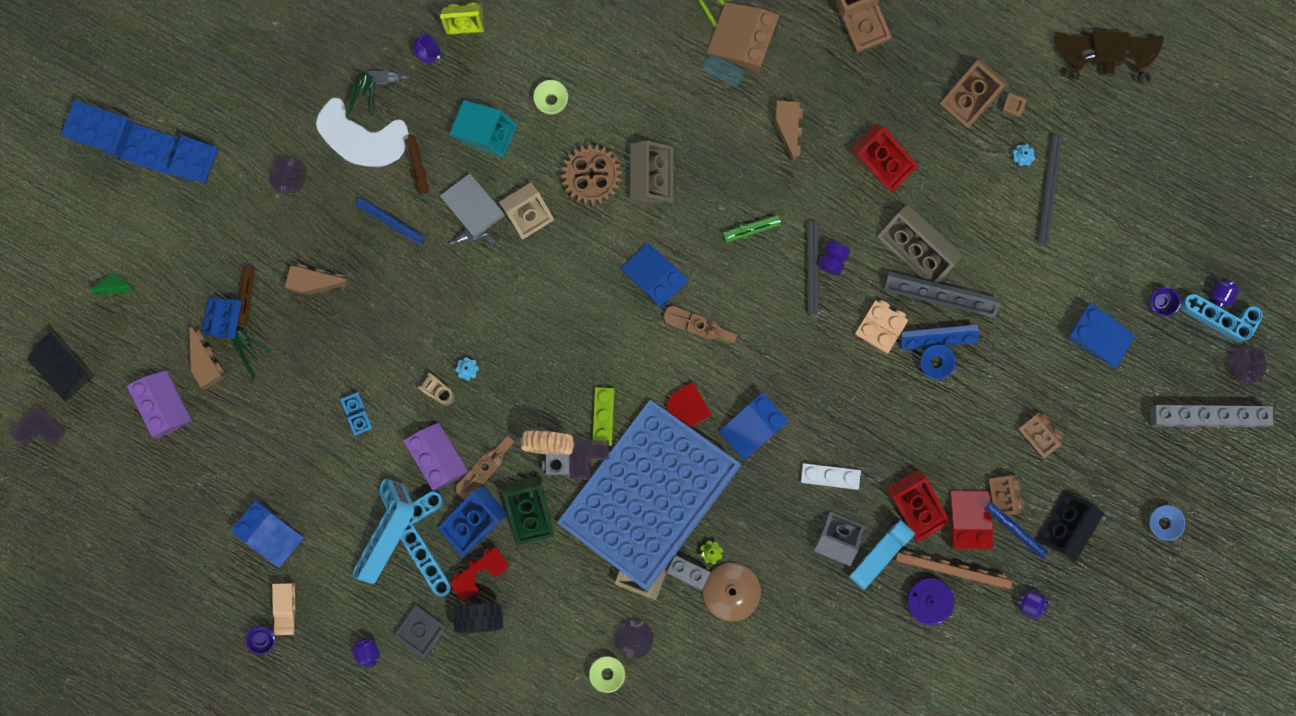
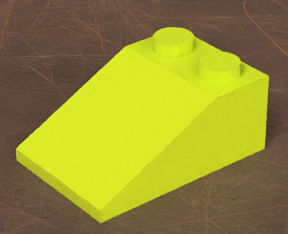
(462, 19)

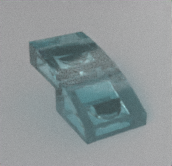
(723, 70)

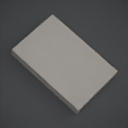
(472, 205)

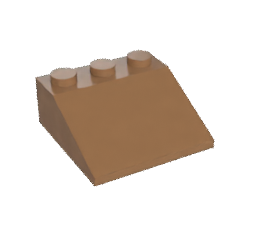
(743, 35)

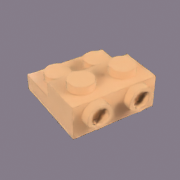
(881, 326)

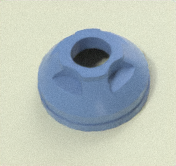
(1176, 521)

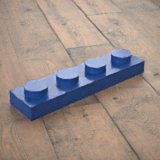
(940, 336)

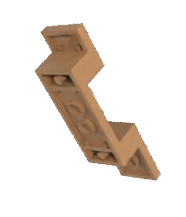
(863, 23)

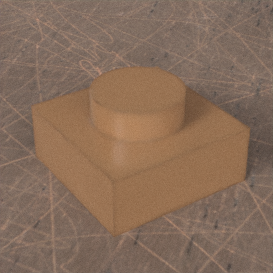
(1014, 105)

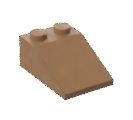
(974, 93)

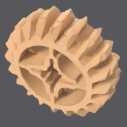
(547, 442)

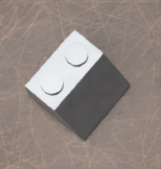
(840, 538)

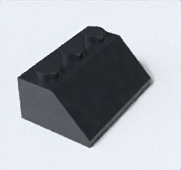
(59, 366)
(1069, 526)

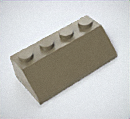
(919, 245)

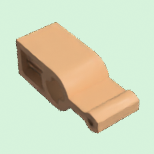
(284, 608)

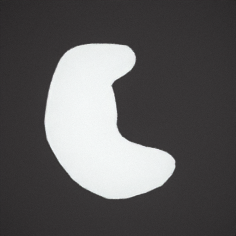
(357, 143)

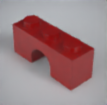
(465, 584)

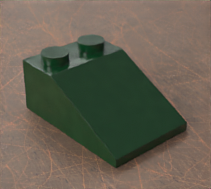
(528, 510)

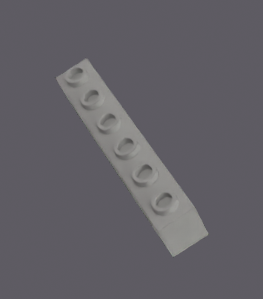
(1211, 416)

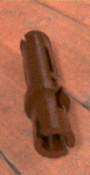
(419, 173)
(245, 294)

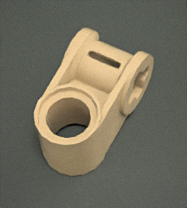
(434, 388)

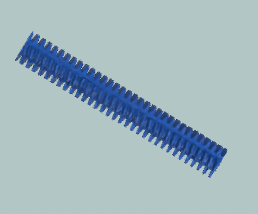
(390, 221)
(1016, 530)

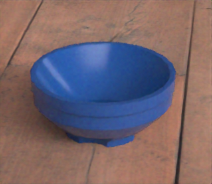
(947, 358)

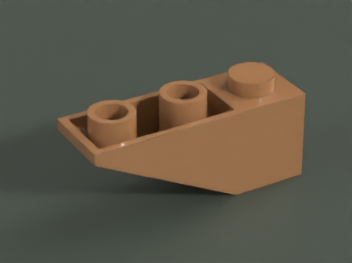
(787, 122)
(309, 282)
(203, 365)

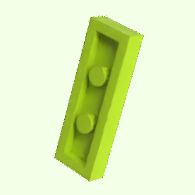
(603, 414)

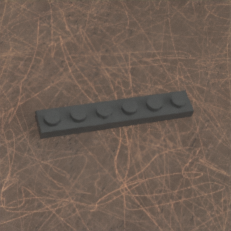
(942, 294)

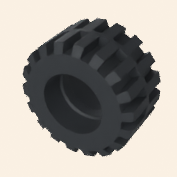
(478, 617)

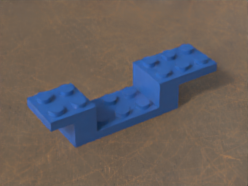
(139, 145)

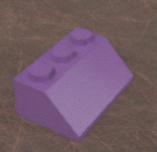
(159, 404)
(435, 456)

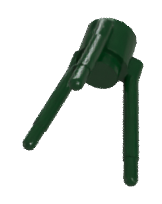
(363, 82)
(242, 342)

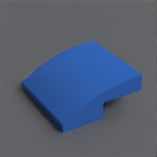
(221, 318)

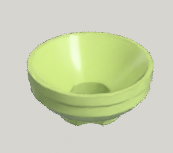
(548, 88)
(596, 674)

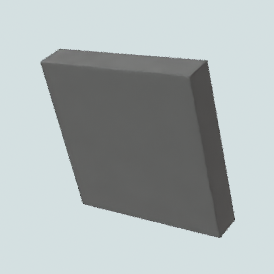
(420, 631)

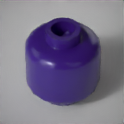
(1224, 292)
(1033, 604)
(366, 652)

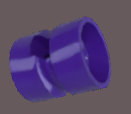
(833, 259)

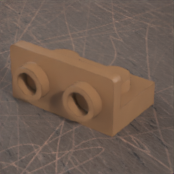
(1042, 434)
(1006, 494)

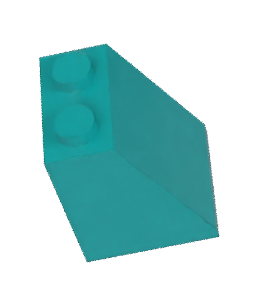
(483, 128)

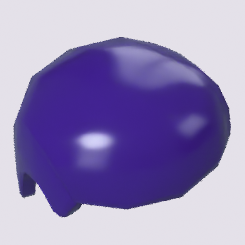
(426, 49)
(1165, 301)
(260, 640)

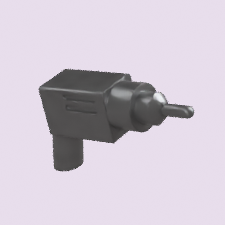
(383, 78)
(466, 237)

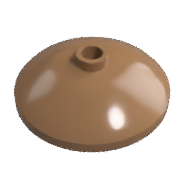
(717, 592)

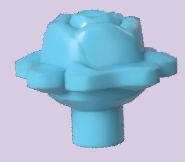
(1023, 155)
(467, 369)

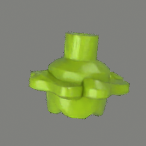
(711, 552)

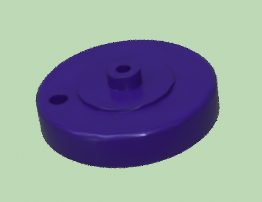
(930, 601)

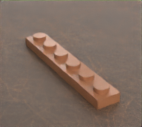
(960, 571)

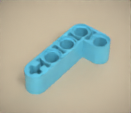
(1218, 314)
(881, 554)

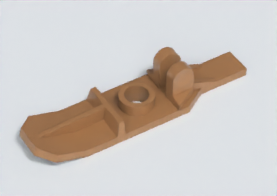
(687, 321)
(476, 476)

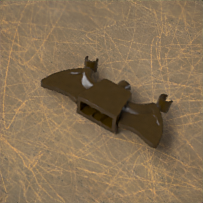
(1109, 51)

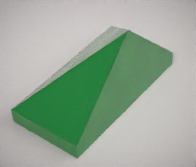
(111, 285)

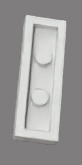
(830, 476)

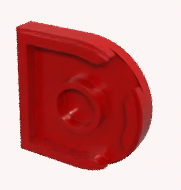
(688, 406)

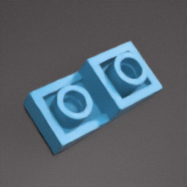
(356, 413)

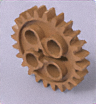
(592, 191)

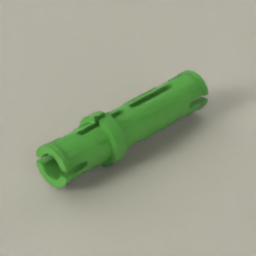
(743, 231)

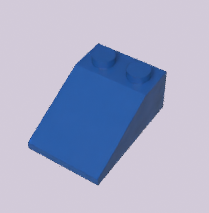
(654, 275)
(1100, 335)
(753, 426)
(472, 521)
(267, 534)

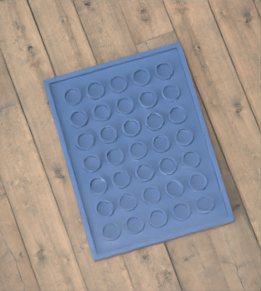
(649, 494)

